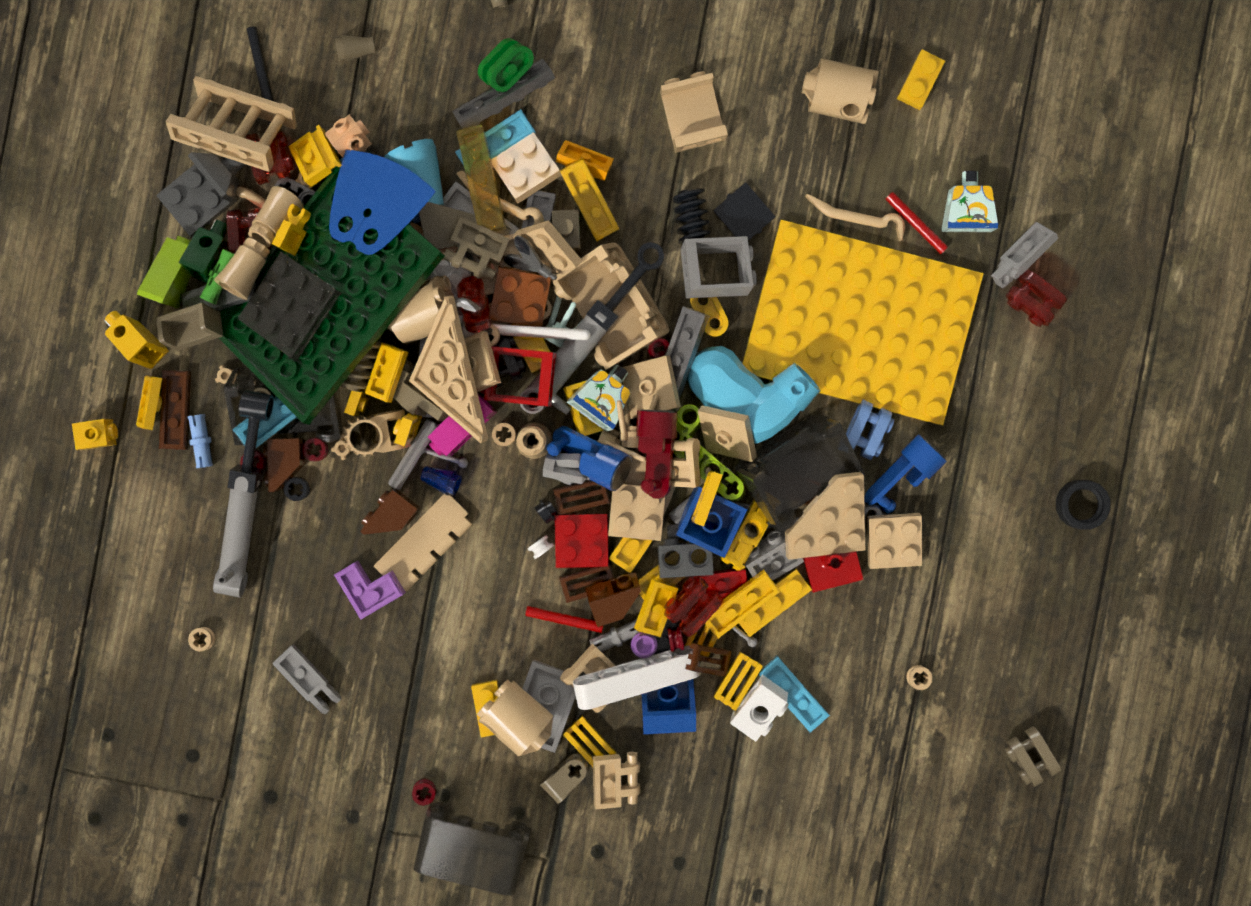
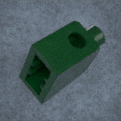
(204, 250)

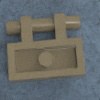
(478, 241)

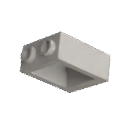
(691, 273)

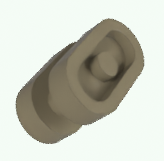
(1018, 752)

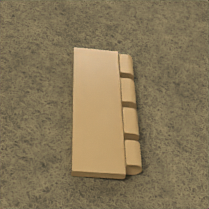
(427, 534)

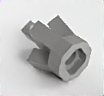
(564, 468)

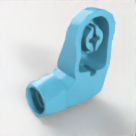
(726, 384)

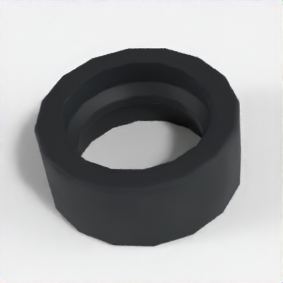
(1103, 504)

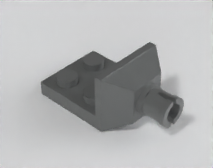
(202, 191)

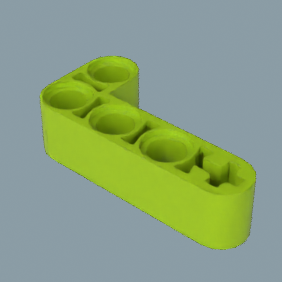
(706, 459)

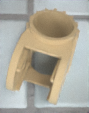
(382, 438)

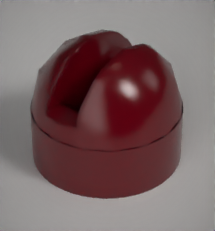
(658, 343)

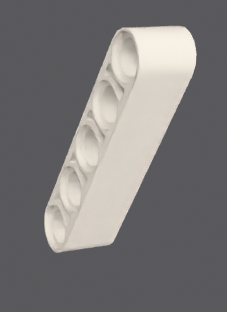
(633, 678)

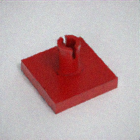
(832, 570)

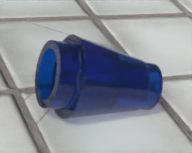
(442, 479)

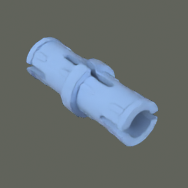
(200, 441)

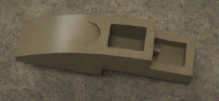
(412, 398)

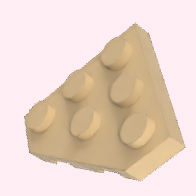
(830, 521)

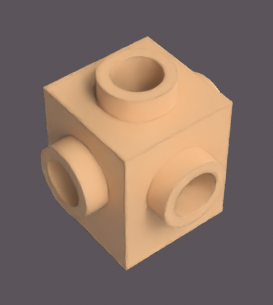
(348, 135)

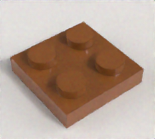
(519, 297)

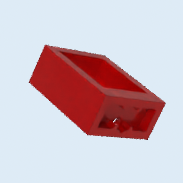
(546, 378)

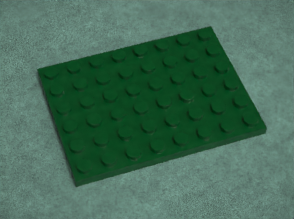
(371, 297)

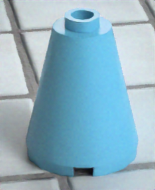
(422, 161)

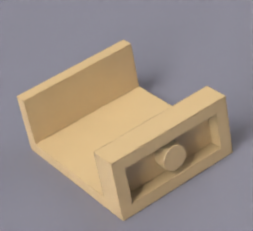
(692, 112)

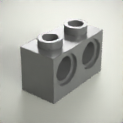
(684, 566)

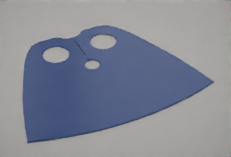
(382, 186)

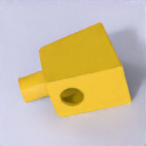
(134, 340)

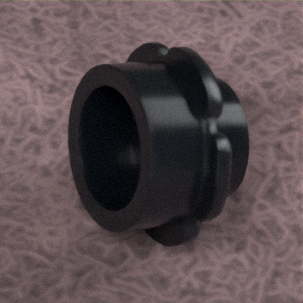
(546, 511)

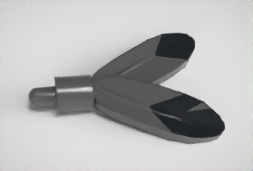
(528, 259)

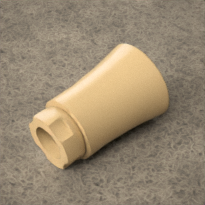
(272, 215)
(243, 268)
(541, 433)

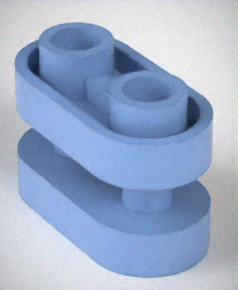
(881, 423)

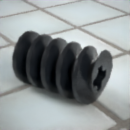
(690, 214)

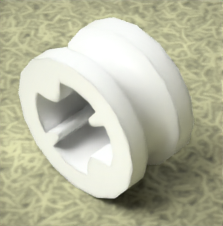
(540, 547)

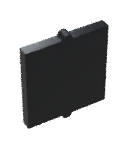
(744, 212)

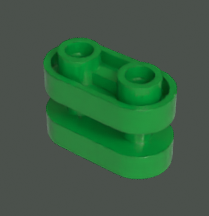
(505, 64)

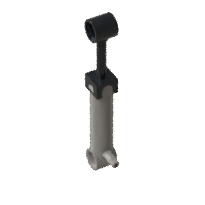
(597, 321)
(243, 484)

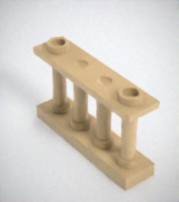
(228, 145)

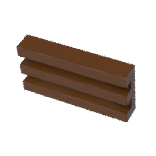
(559, 500)
(566, 589)
(695, 658)

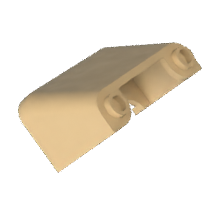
(598, 279)

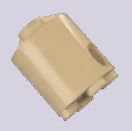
(840, 90)
(421, 311)
(517, 719)

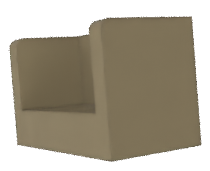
(189, 326)

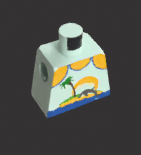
(970, 207)
(599, 397)

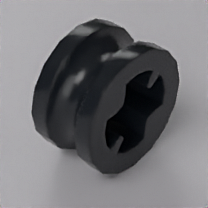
(296, 497)

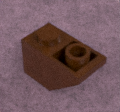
(284, 461)
(392, 514)
(613, 598)

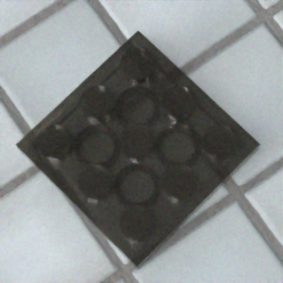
(289, 306)

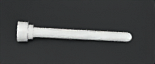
(539, 332)

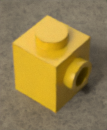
(94, 434)

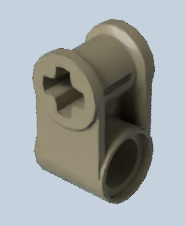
(562, 779)

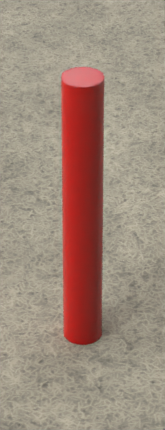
(916, 222)
(562, 619)

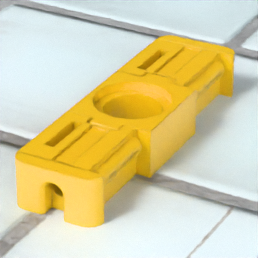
(742, 544)

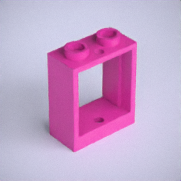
(451, 436)

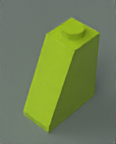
(166, 276)

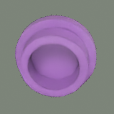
(644, 645)

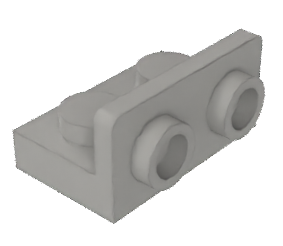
(771, 556)

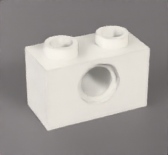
(764, 694)

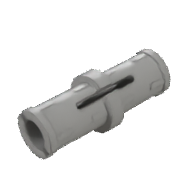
(615, 636)

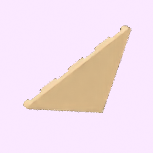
(446, 372)

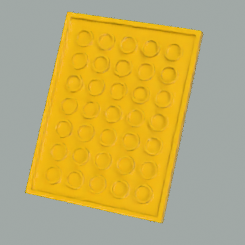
(863, 321)

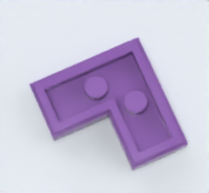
(363, 594)

